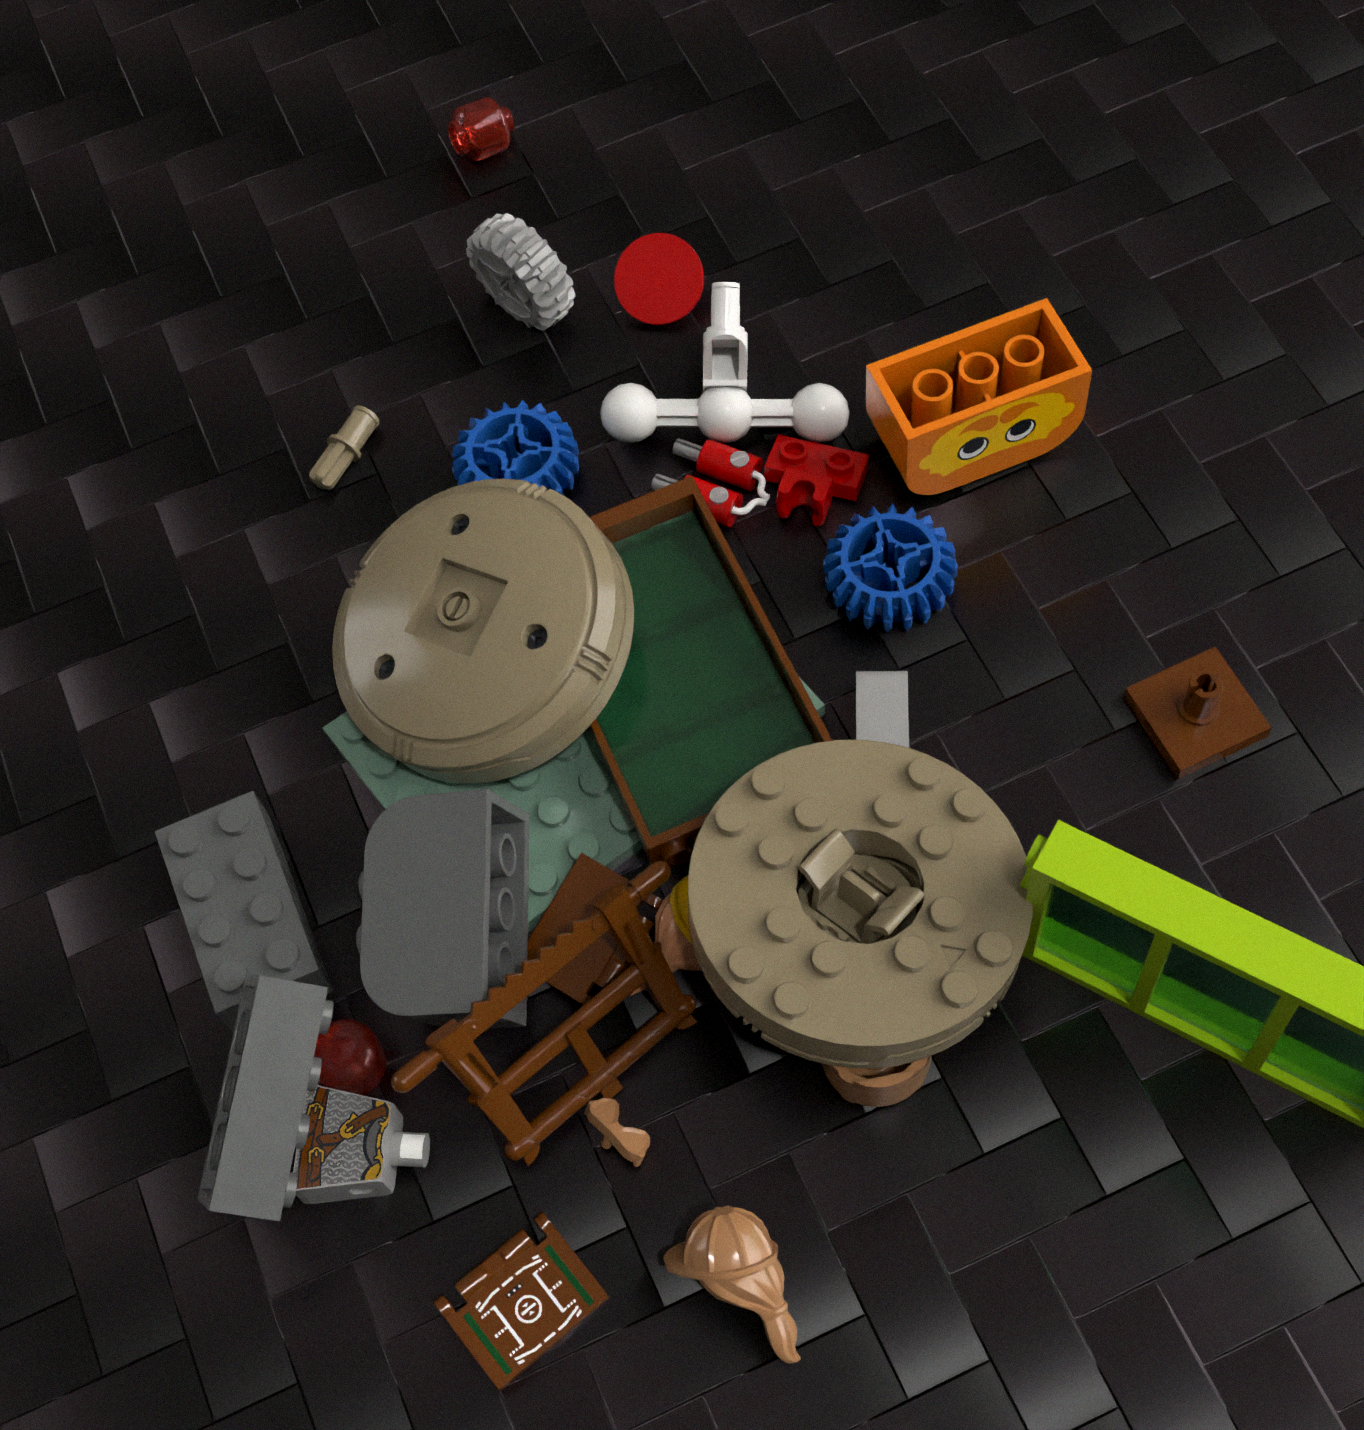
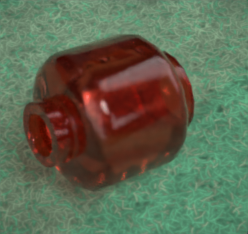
(480, 129)
(350, 1057)

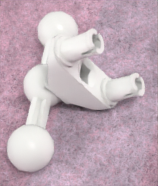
(725, 408)

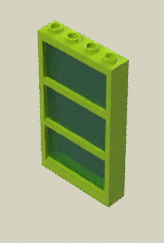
(1199, 967)

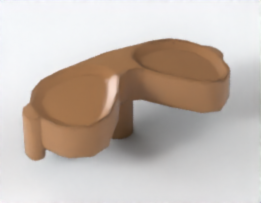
(628, 1141)

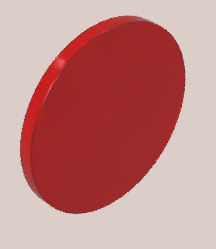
(659, 279)

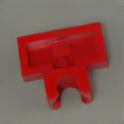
(813, 474)

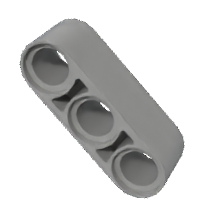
(882, 707)

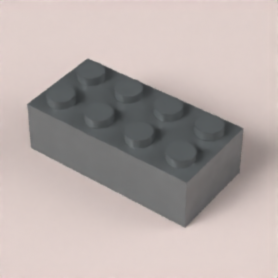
(239, 901)
(264, 1098)

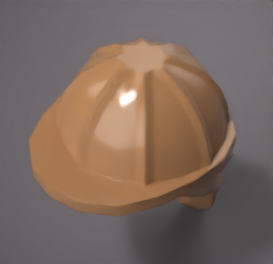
(738, 1265)

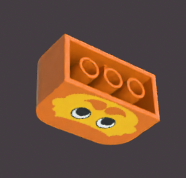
(979, 398)

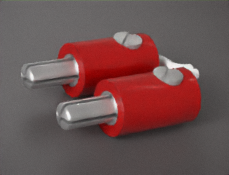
(724, 465)

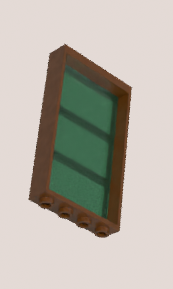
(702, 678)

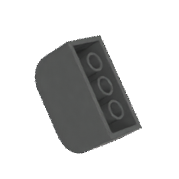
(444, 905)

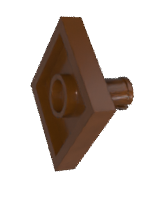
(1197, 712)

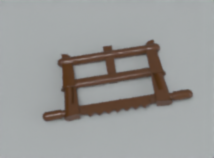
(491, 1093)

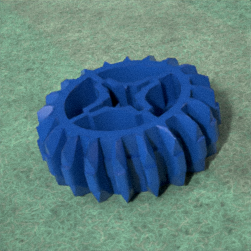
(506, 434)
(870, 587)

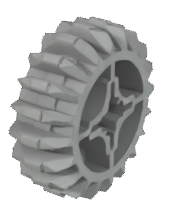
(520, 271)

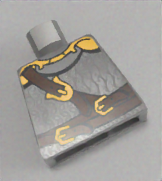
(353, 1147)

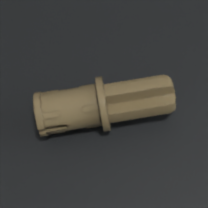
(344, 448)

